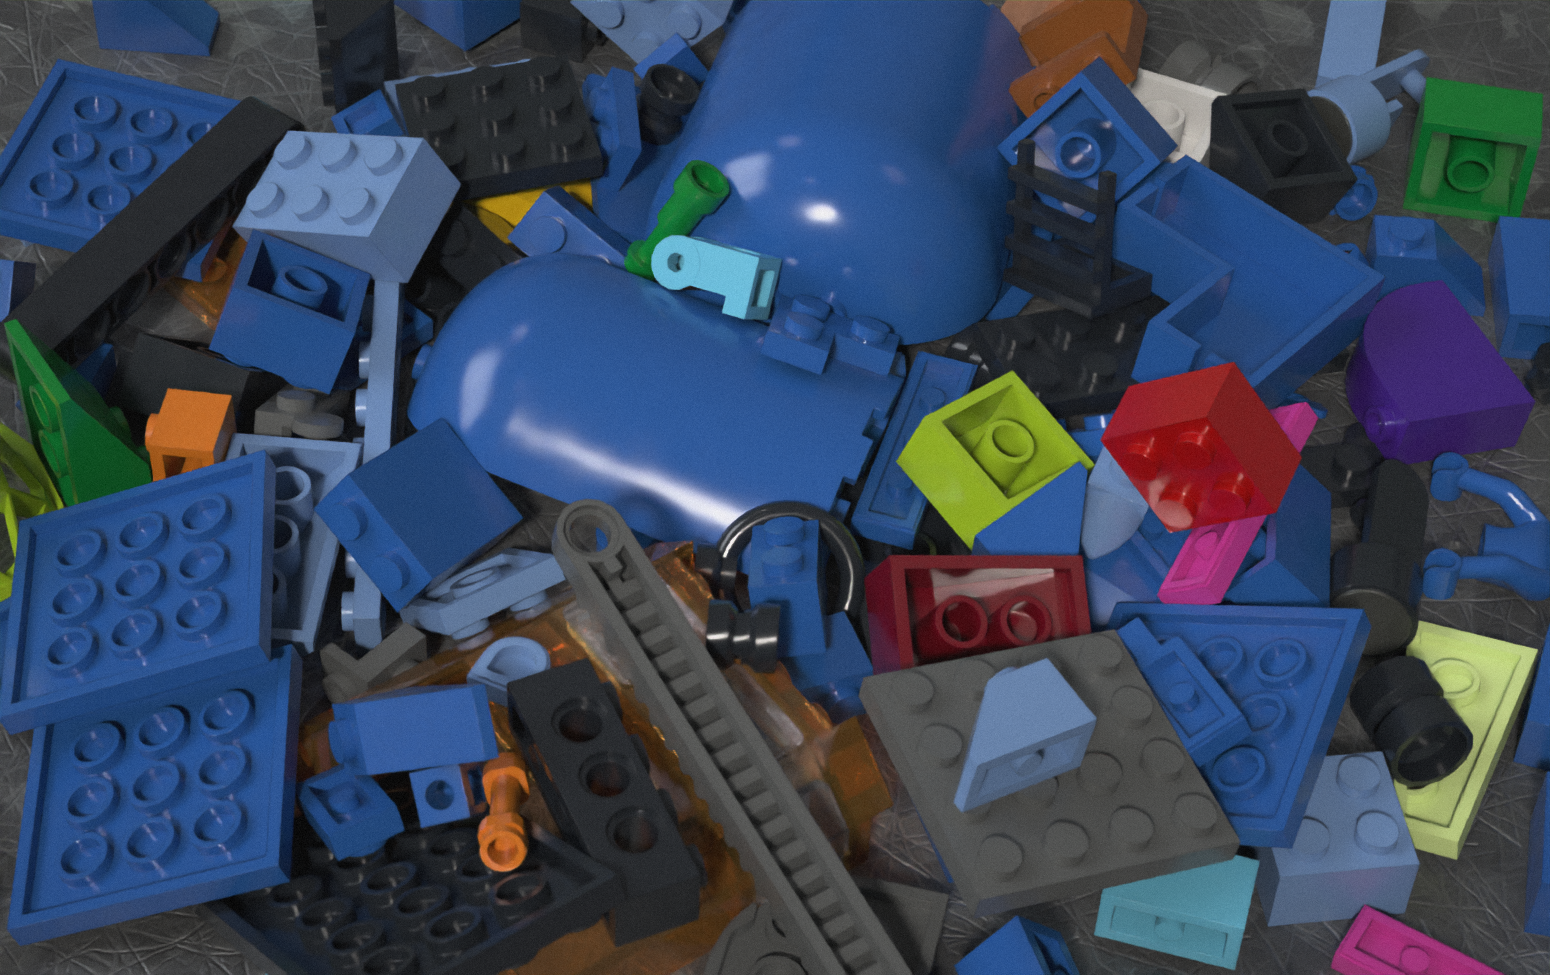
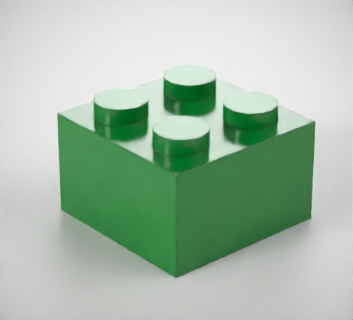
(1472, 150)

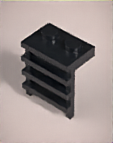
(1080, 266)

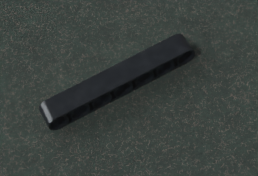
(151, 236)

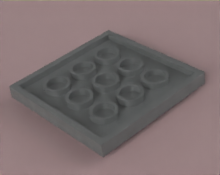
(1113, 821)

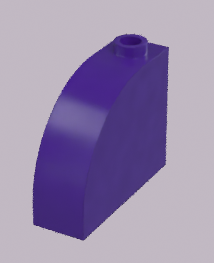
(1432, 379)

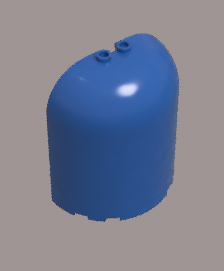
(863, 155)

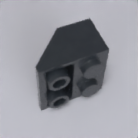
(356, 47)
(459, 256)

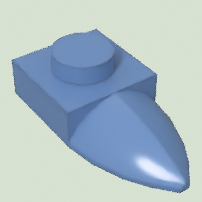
(1110, 509)

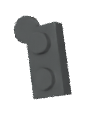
(303, 412)

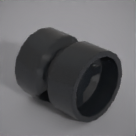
(1411, 721)

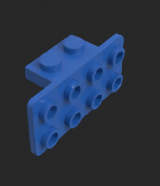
(629, 164)

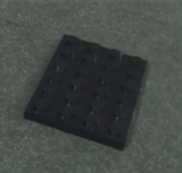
(415, 902)

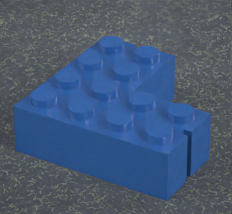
(1238, 283)

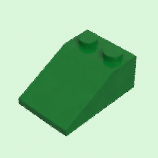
(70, 425)

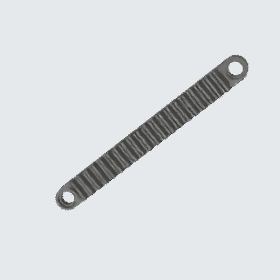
(722, 750)

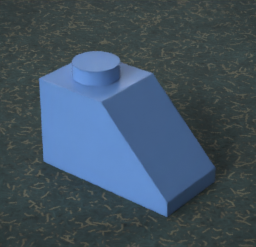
(1023, 734)

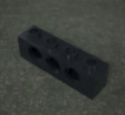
(604, 798)

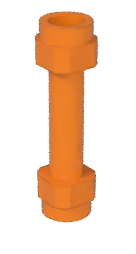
(503, 833)

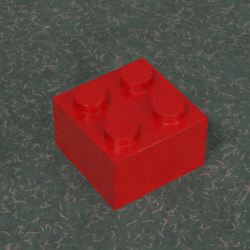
(1202, 448)

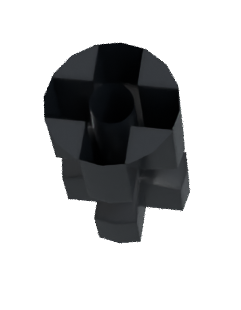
(1539, 377)

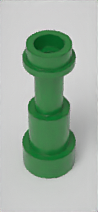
(696, 192)

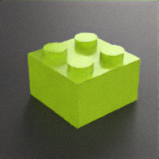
(987, 454)

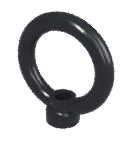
(719, 561)

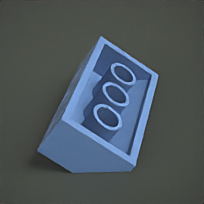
(302, 542)

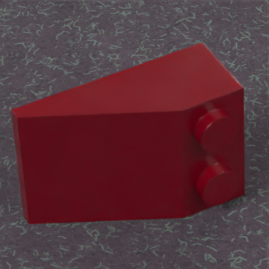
(971, 606)

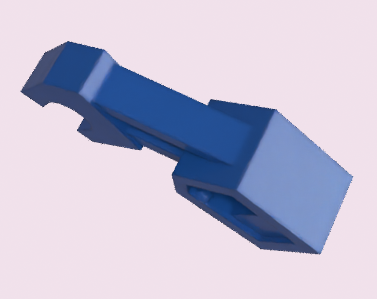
(449, 793)

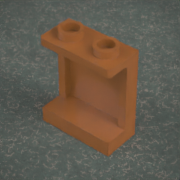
(1072, 38)

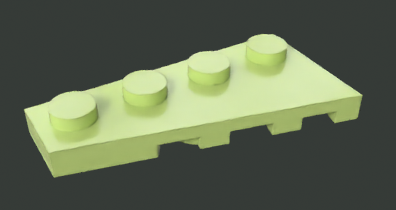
(1487, 687)

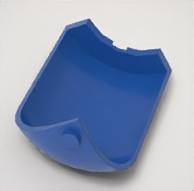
(643, 401)

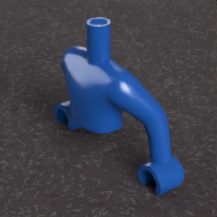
(1506, 556)

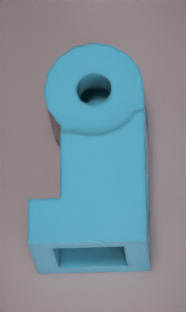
(718, 267)

